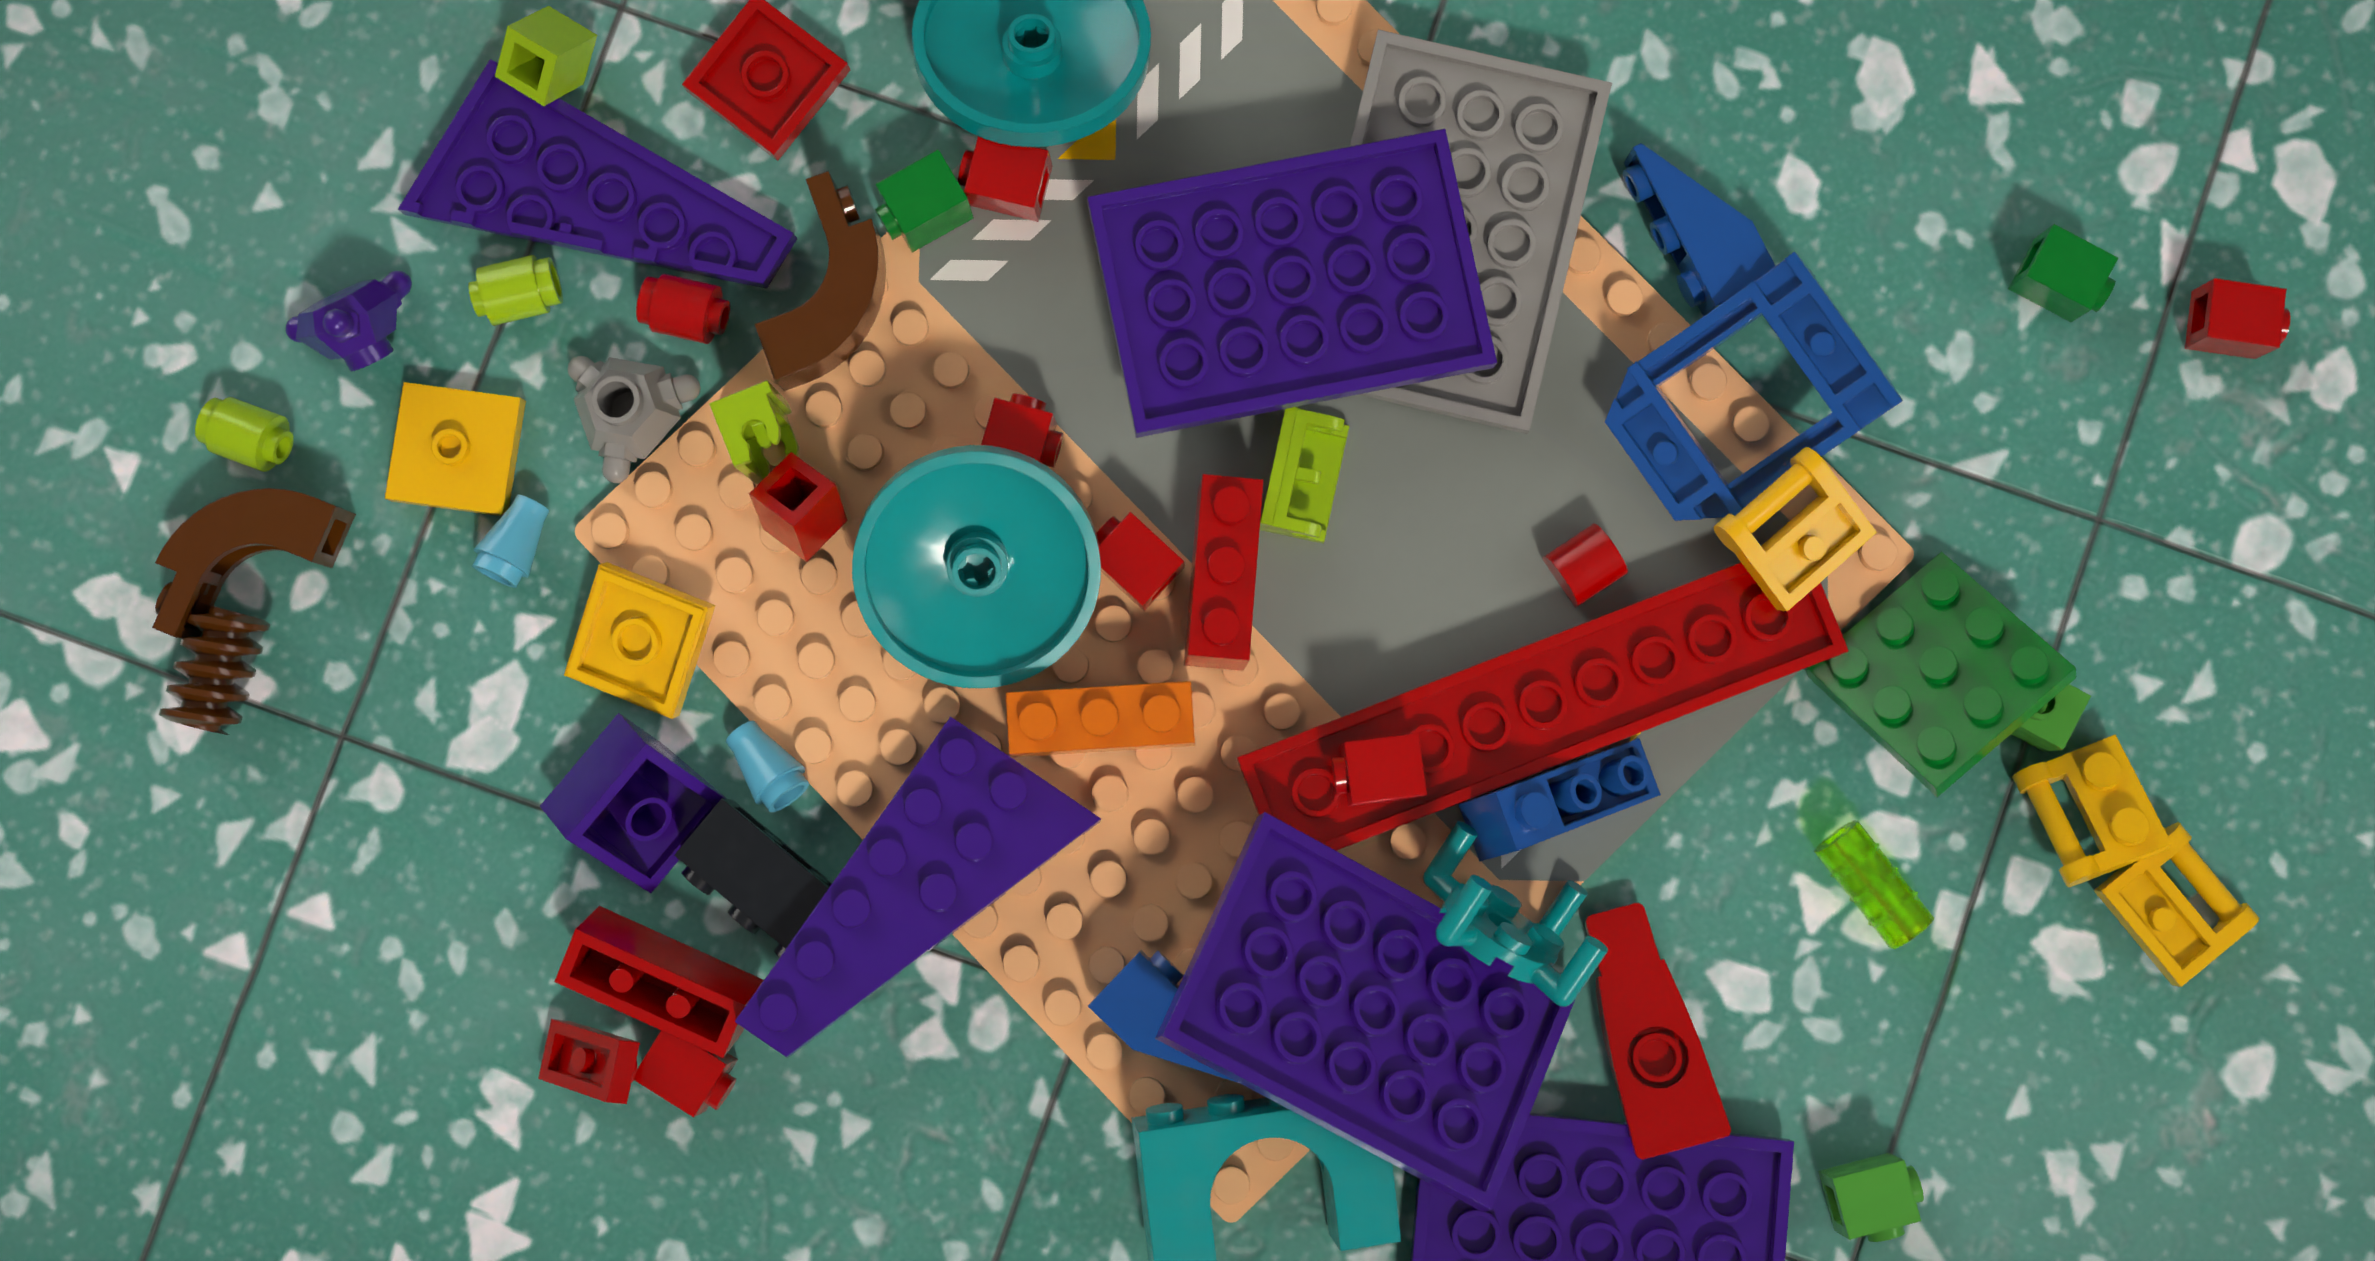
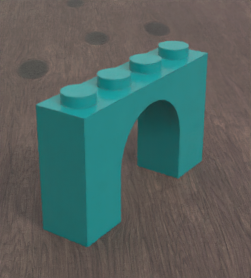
(1186, 1148)

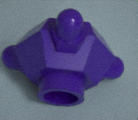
(353, 321)

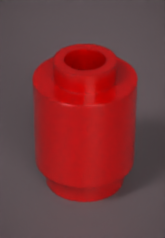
(682, 308)

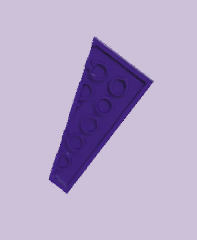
(586, 188)
(933, 861)

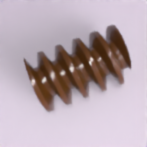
(215, 669)

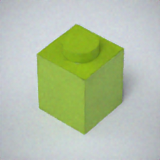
(545, 55)

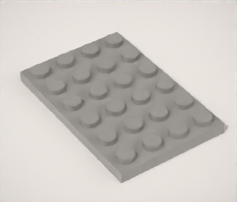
(1522, 171)

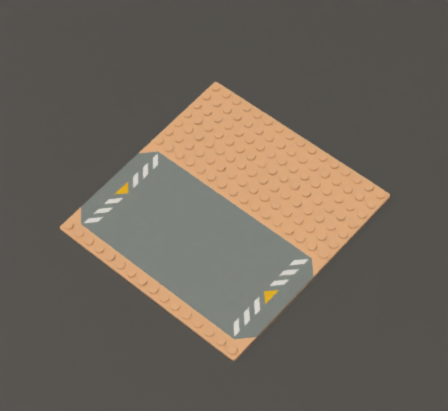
(1417, 575)

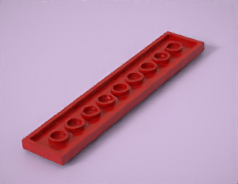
(1551, 701)

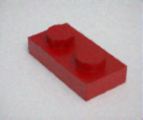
(589, 1061)

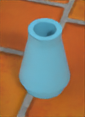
(512, 542)
(768, 769)

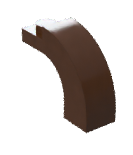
(845, 306)
(232, 531)

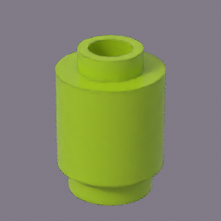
(515, 289)
(244, 433)

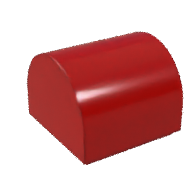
(1586, 564)

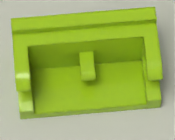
(751, 423)
(1304, 475)

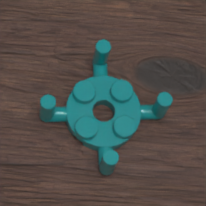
(1489, 926)

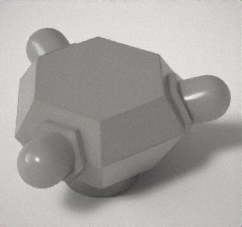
(627, 408)

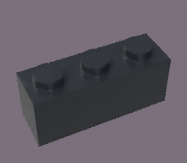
(753, 871)

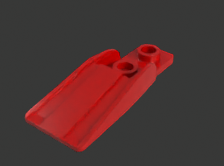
(1652, 1041)

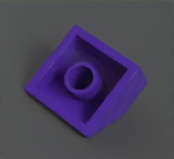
(631, 803)

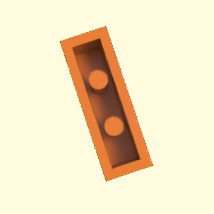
(1100, 719)

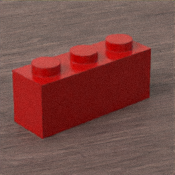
(1223, 572)
(657, 980)

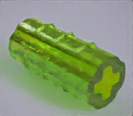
(1874, 884)

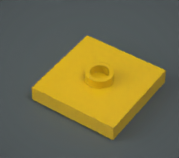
(455, 449)
(639, 640)

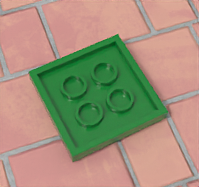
(1942, 673)

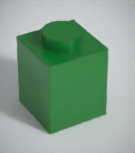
(922, 202)
(2065, 274)

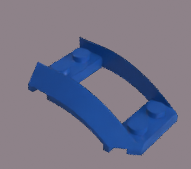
(1816, 340)

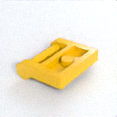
(1809, 543)
(2109, 802)
(2165, 920)

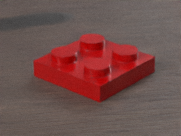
(766, 77)

